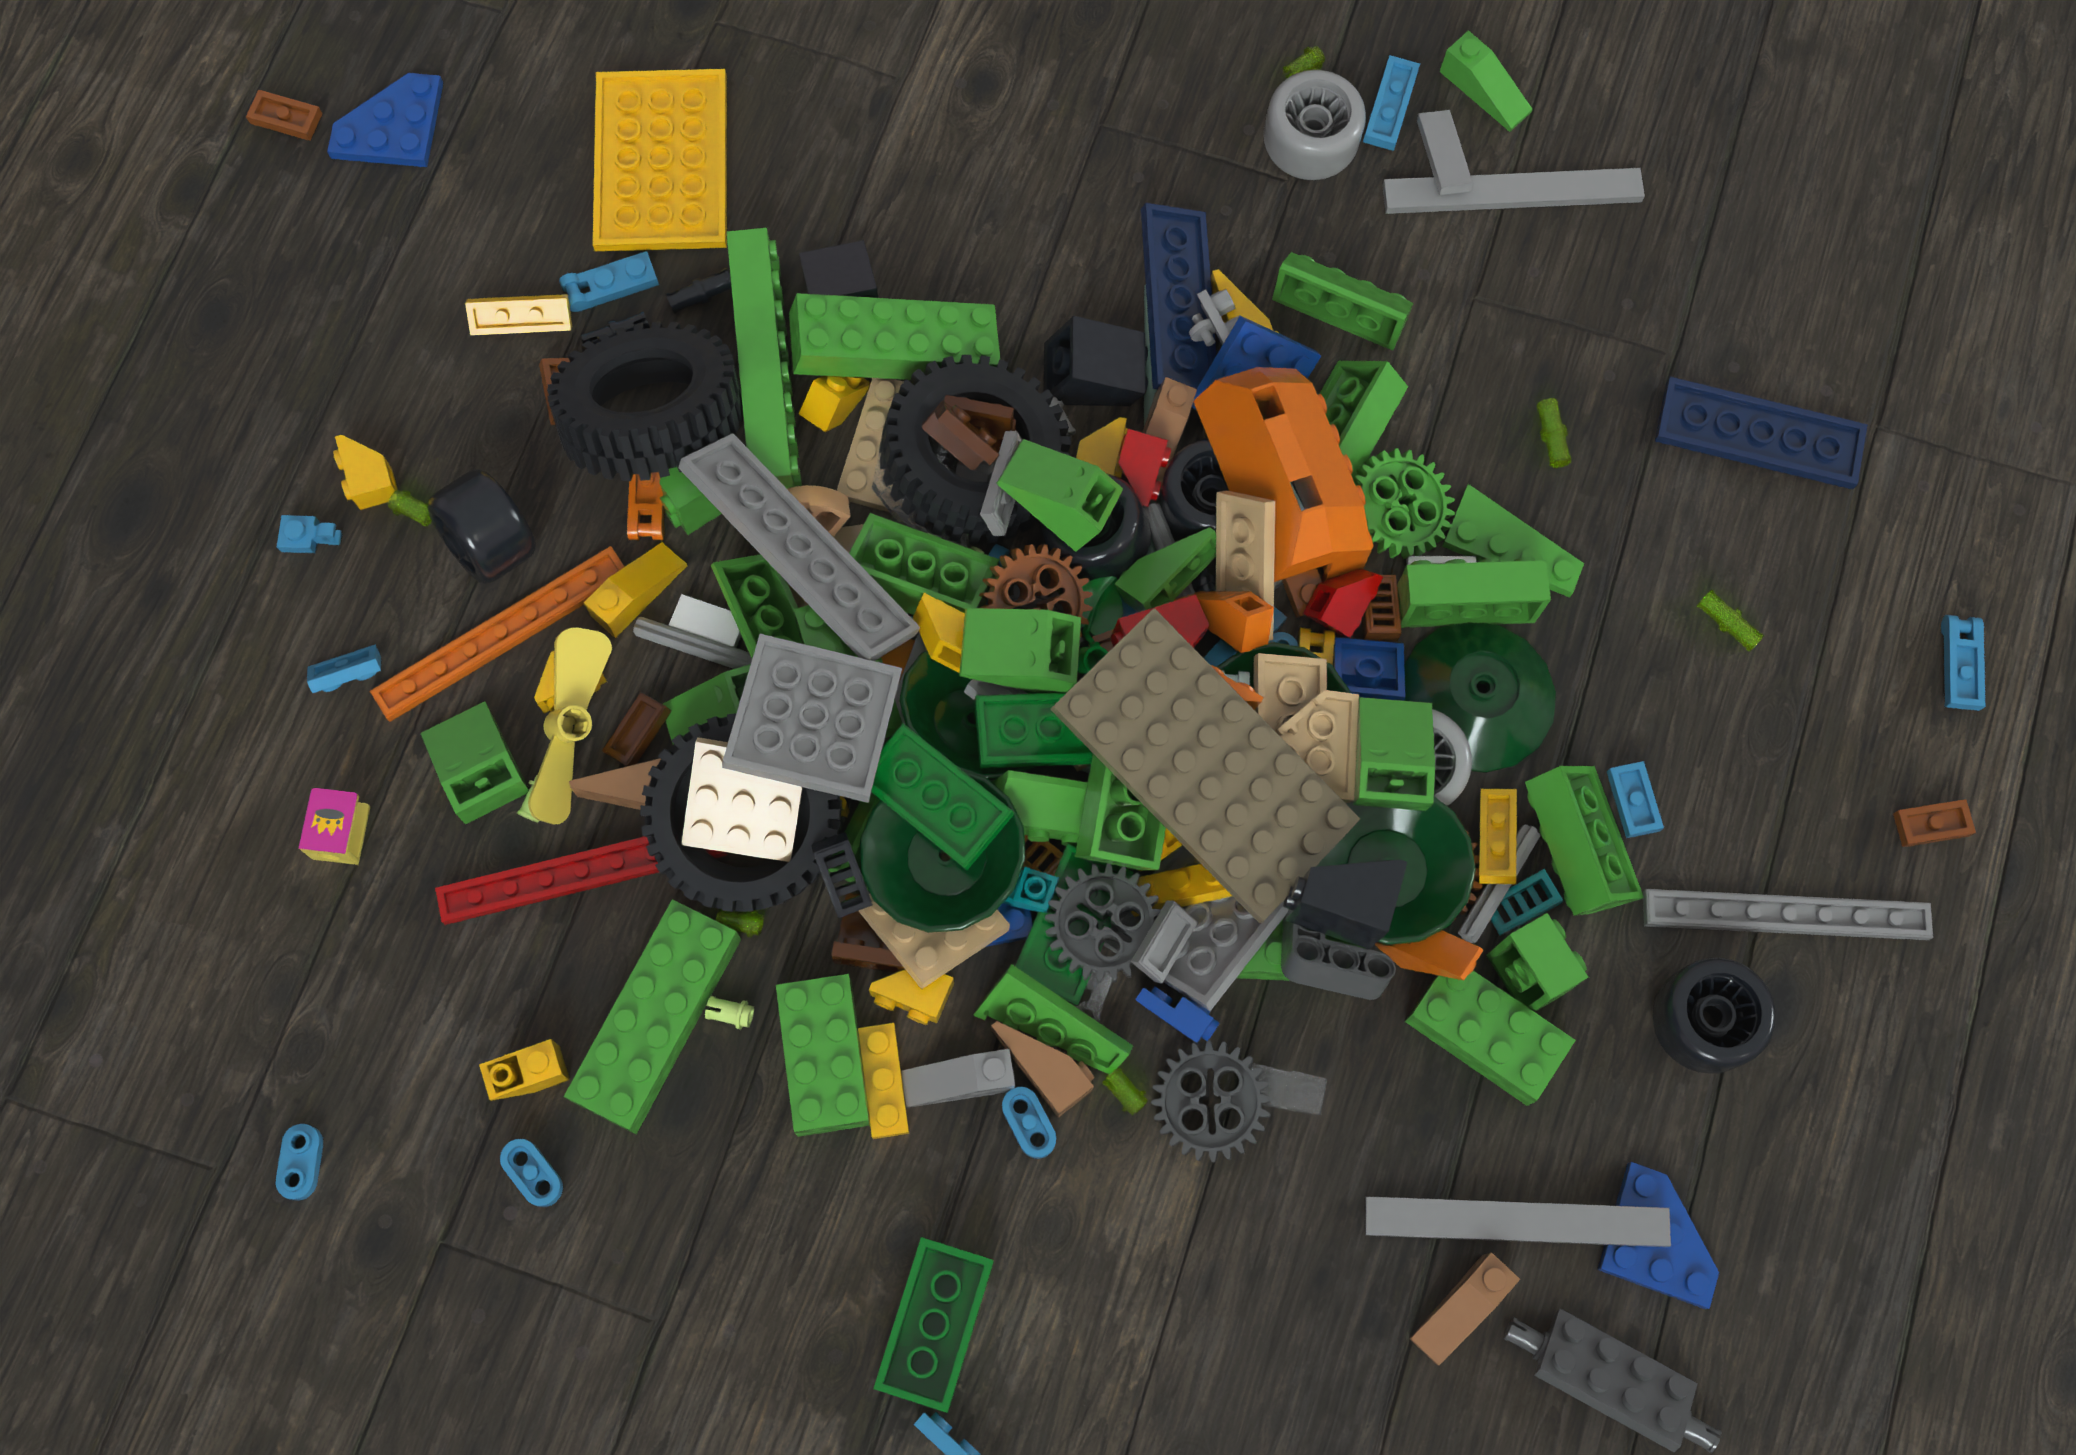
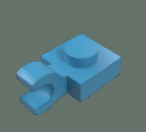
(302, 534)

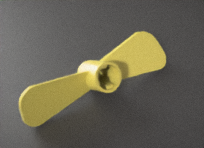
(578, 665)

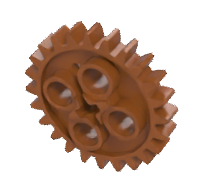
(1025, 572)

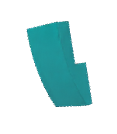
(1033, 890)

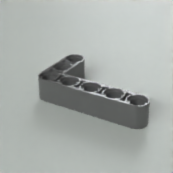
(1333, 965)

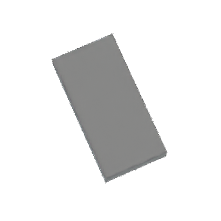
(1164, 941)

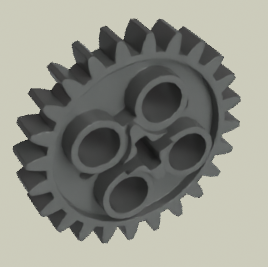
(1084, 949)
(1178, 1103)

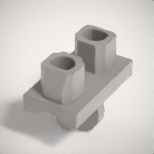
(1213, 307)

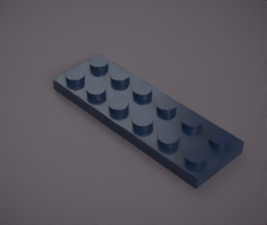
(1174, 275)
(1761, 433)

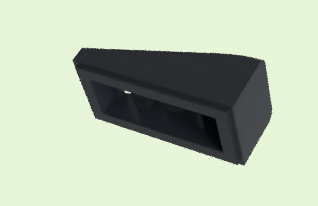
(833, 845)

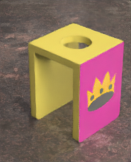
(334, 826)

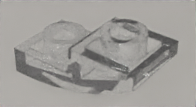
(1293, 1090)

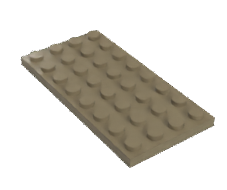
(1205, 764)

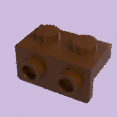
(955, 433)

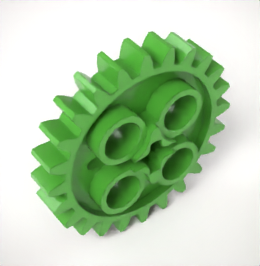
(1426, 496)

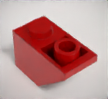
(1140, 462)
(1343, 601)

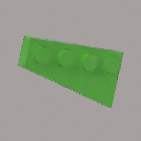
(1490, 531)
(1036, 1010)

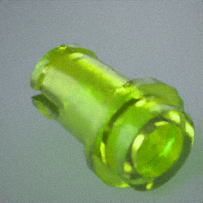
(1309, 60)
(404, 504)
(742, 921)
(1125, 1091)

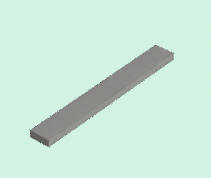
(1517, 191)
(1787, 914)
(1517, 1221)

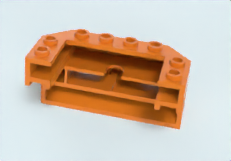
(1276, 431)

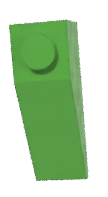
(1484, 79)
(1166, 572)

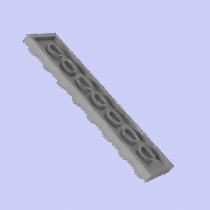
(799, 548)

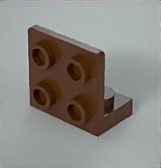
(861, 946)

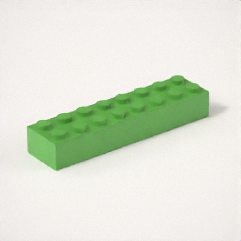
(763, 353)

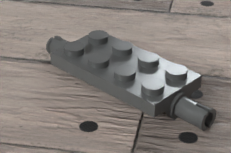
(1615, 1380)

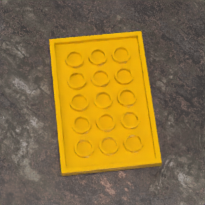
(660, 160)

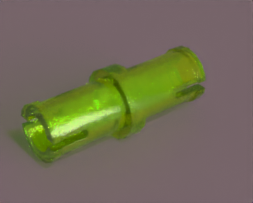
(1554, 433)
(1730, 620)

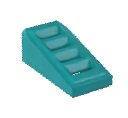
(1541, 907)

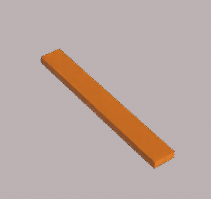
(495, 636)

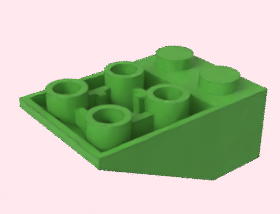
(1060, 491)
(1021, 648)
(710, 699)
(1394, 754)
(474, 763)

